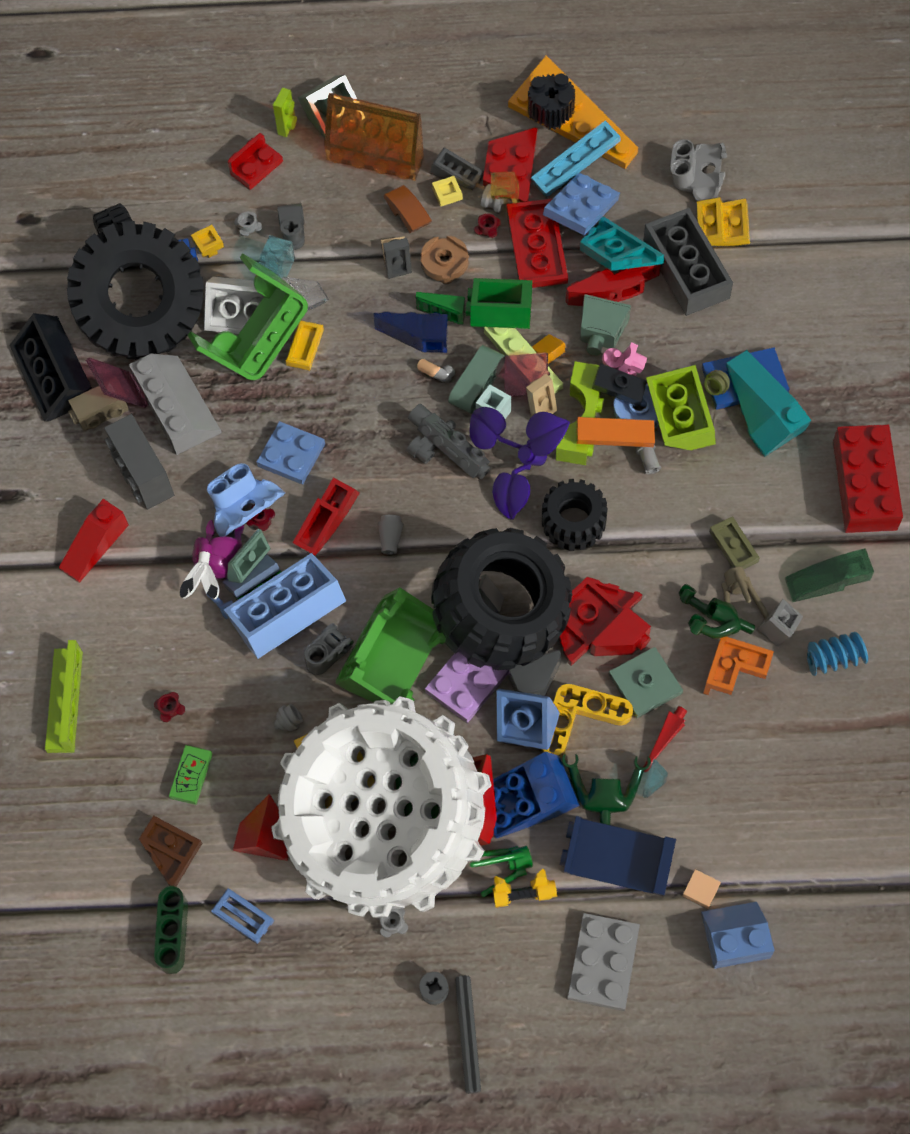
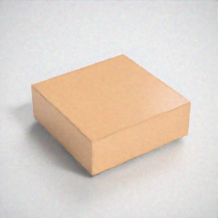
(701, 889)

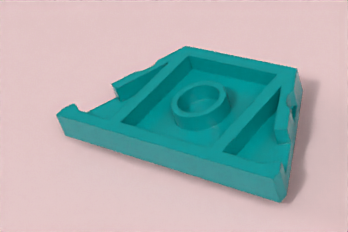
(618, 248)

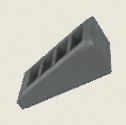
(454, 160)

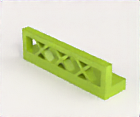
(64, 699)

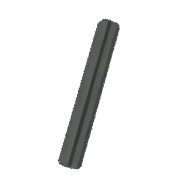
(468, 1034)

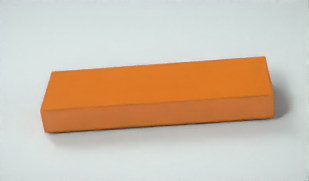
(615, 432)

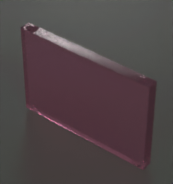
(116, 382)

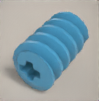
(836, 651)

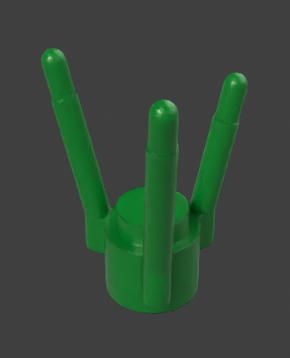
(516, 858)

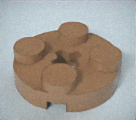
(448, 270)

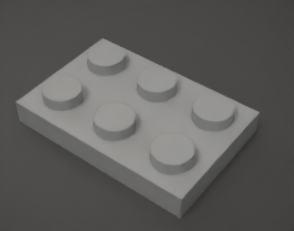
(603, 962)

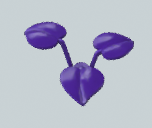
(544, 435)

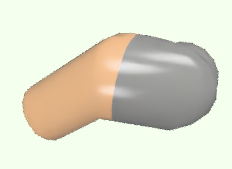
(442, 374)

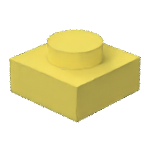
(447, 191)

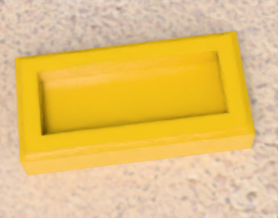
(304, 345)

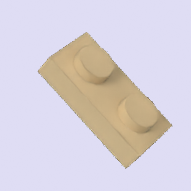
(541, 395)

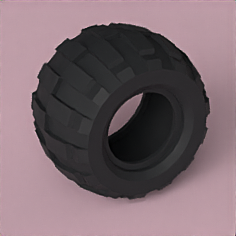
(478, 630)

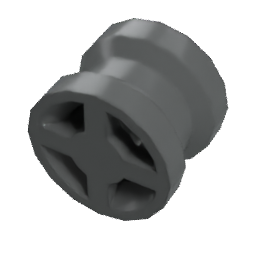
(433, 994)

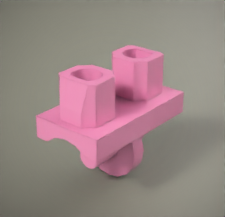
(627, 362)

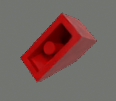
(622, 636)

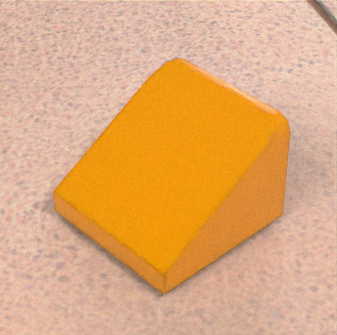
(550, 345)

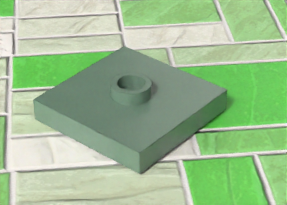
(646, 682)

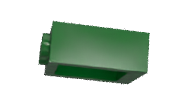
(500, 314)

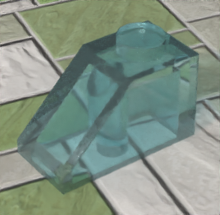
(278, 256)

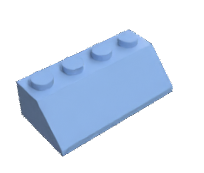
(285, 605)

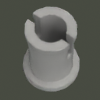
(649, 459)

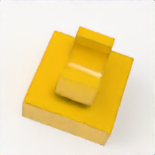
(207, 241)

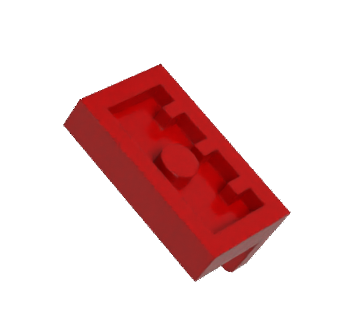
(254, 162)

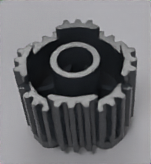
(551, 100)

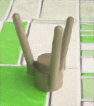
(739, 583)

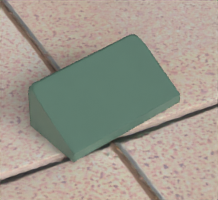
(248, 557)

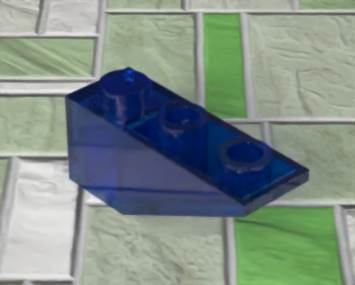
(419, 331)

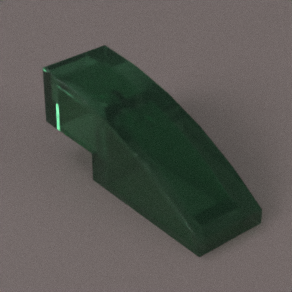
(830, 575)

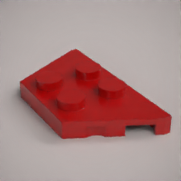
(513, 154)
(592, 610)

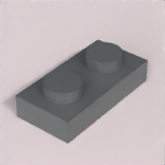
(397, 258)

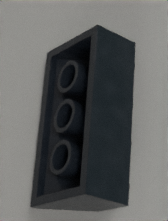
(49, 365)

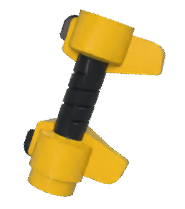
(540, 889)

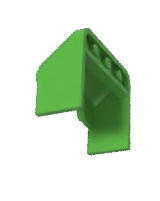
(265, 330)

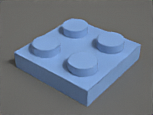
(291, 452)

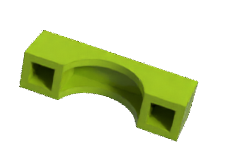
(580, 389)

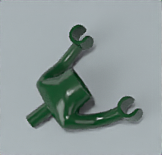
(716, 610)
(605, 794)

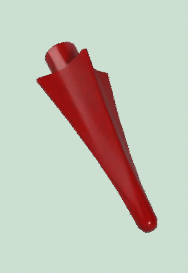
(673, 724)

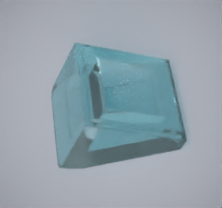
(656, 778)

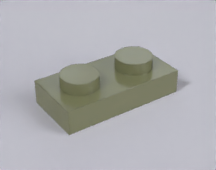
(734, 544)

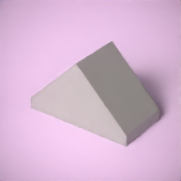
(780, 623)

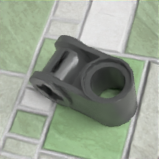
(292, 223)
(330, 646)

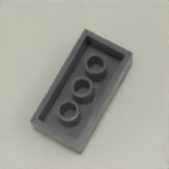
(689, 261)

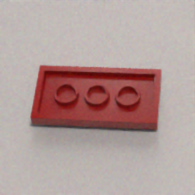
(536, 244)

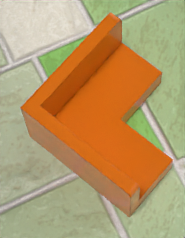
(735, 657)

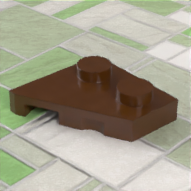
(169, 849)

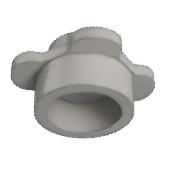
(247, 218)
(399, 926)

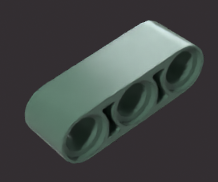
(476, 378)

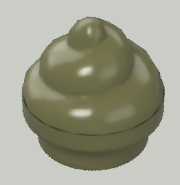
(717, 382)

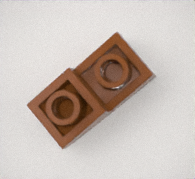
(407, 206)

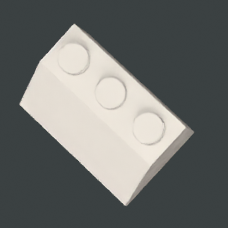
(229, 304)

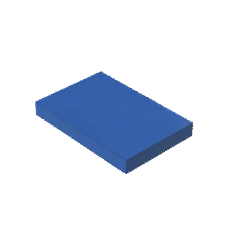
(767, 358)

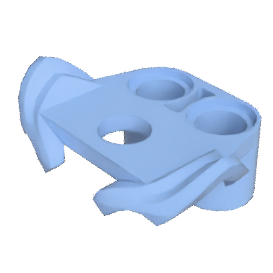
(234, 491)

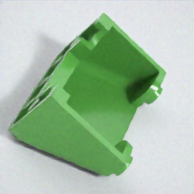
(391, 649)

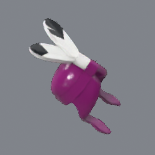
(211, 561)

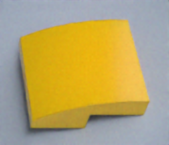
(724, 222)

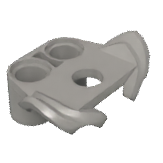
(688, 166)

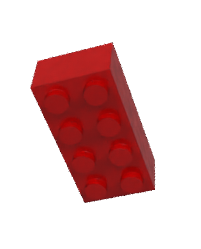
(867, 478)

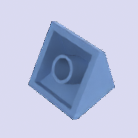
(525, 719)

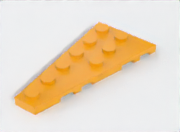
(585, 117)

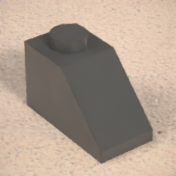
(536, 676)

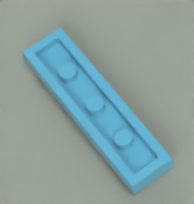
(575, 159)

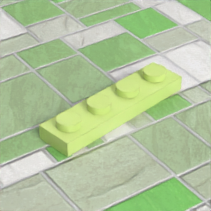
(511, 342)

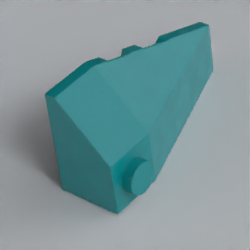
(768, 407)

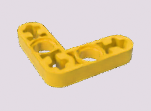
(570, 710)

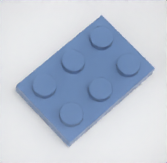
(581, 203)

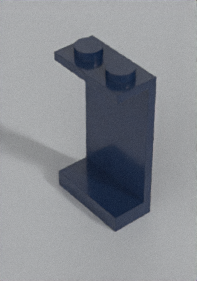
(618, 856)

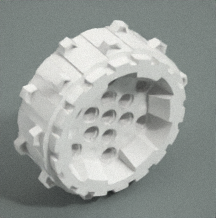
(329, 766)

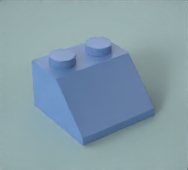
(737, 934)

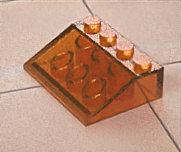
(373, 137)

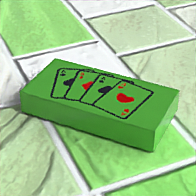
(190, 775)

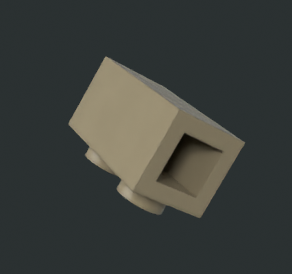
(95, 408)

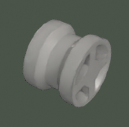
(487, 201)

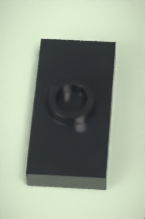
(619, 384)

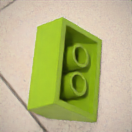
(682, 409)

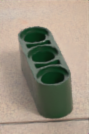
(165, 917)

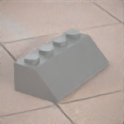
(174, 401)

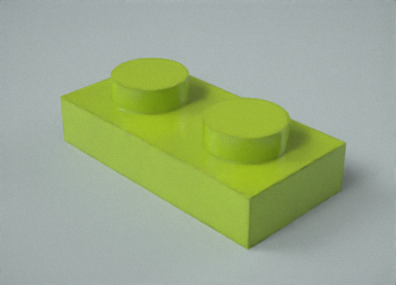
(284, 112)

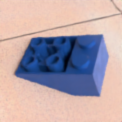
(532, 794)

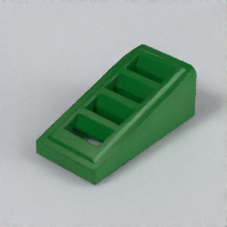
(442, 304)

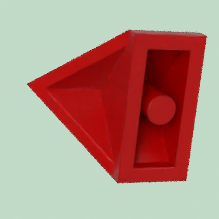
(256, 832)

